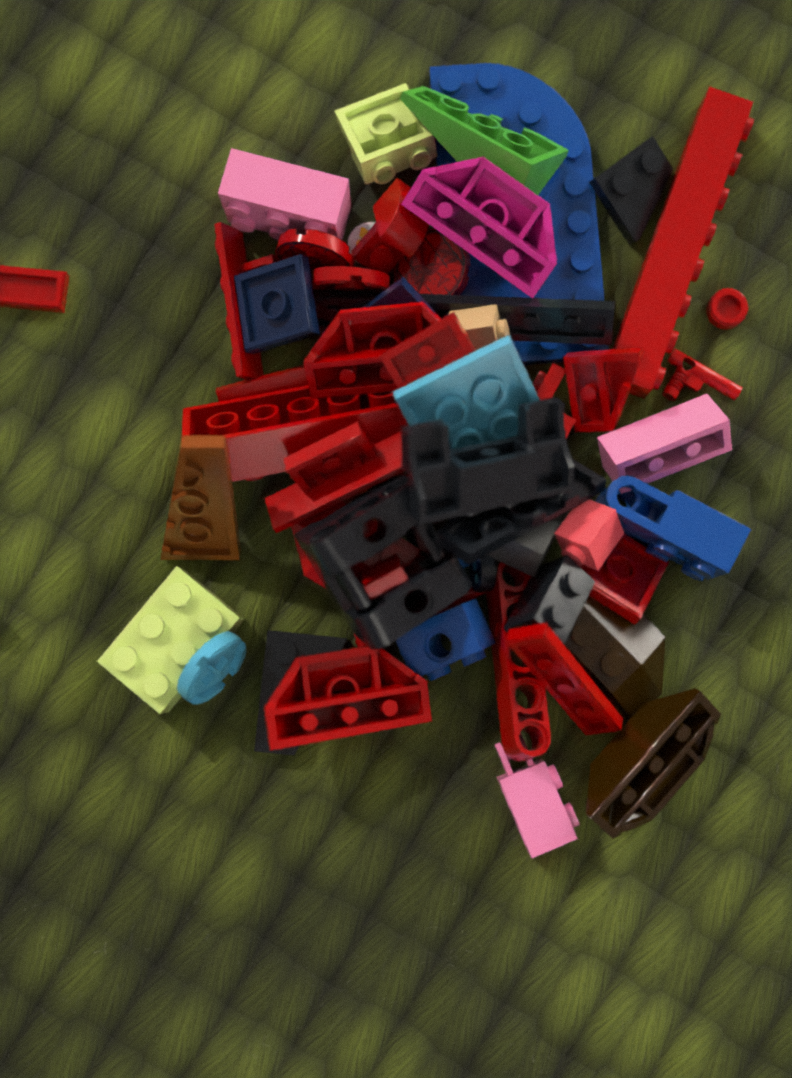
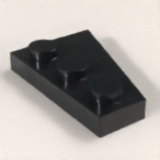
(279, 655)

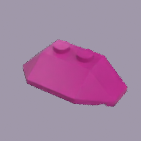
(489, 218)

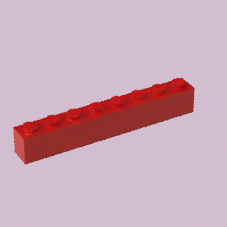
(682, 232)

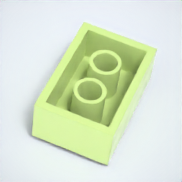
(165, 637)

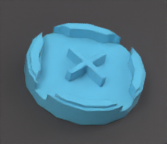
(209, 666)

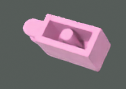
(537, 804)

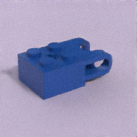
(677, 527)

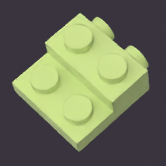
(385, 136)

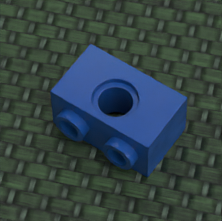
(465, 629)

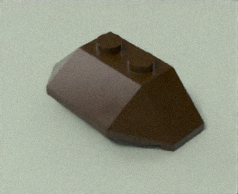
(618, 655)
(649, 760)

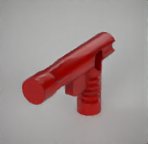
(696, 377)

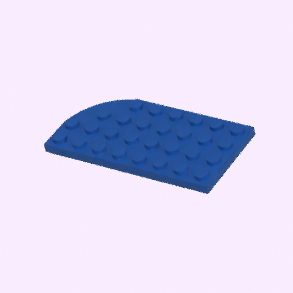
(533, 104)

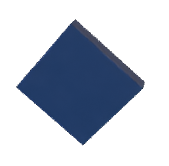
(276, 304)

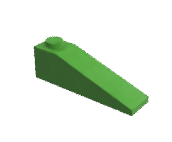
(468, 136)

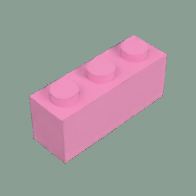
(666, 441)

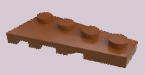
(202, 504)

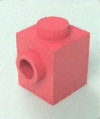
(589, 534)

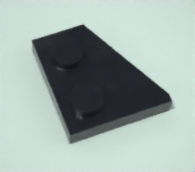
(633, 187)

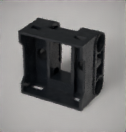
(339, 544)

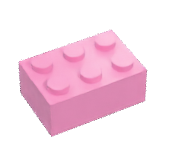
(282, 196)

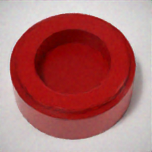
(727, 308)

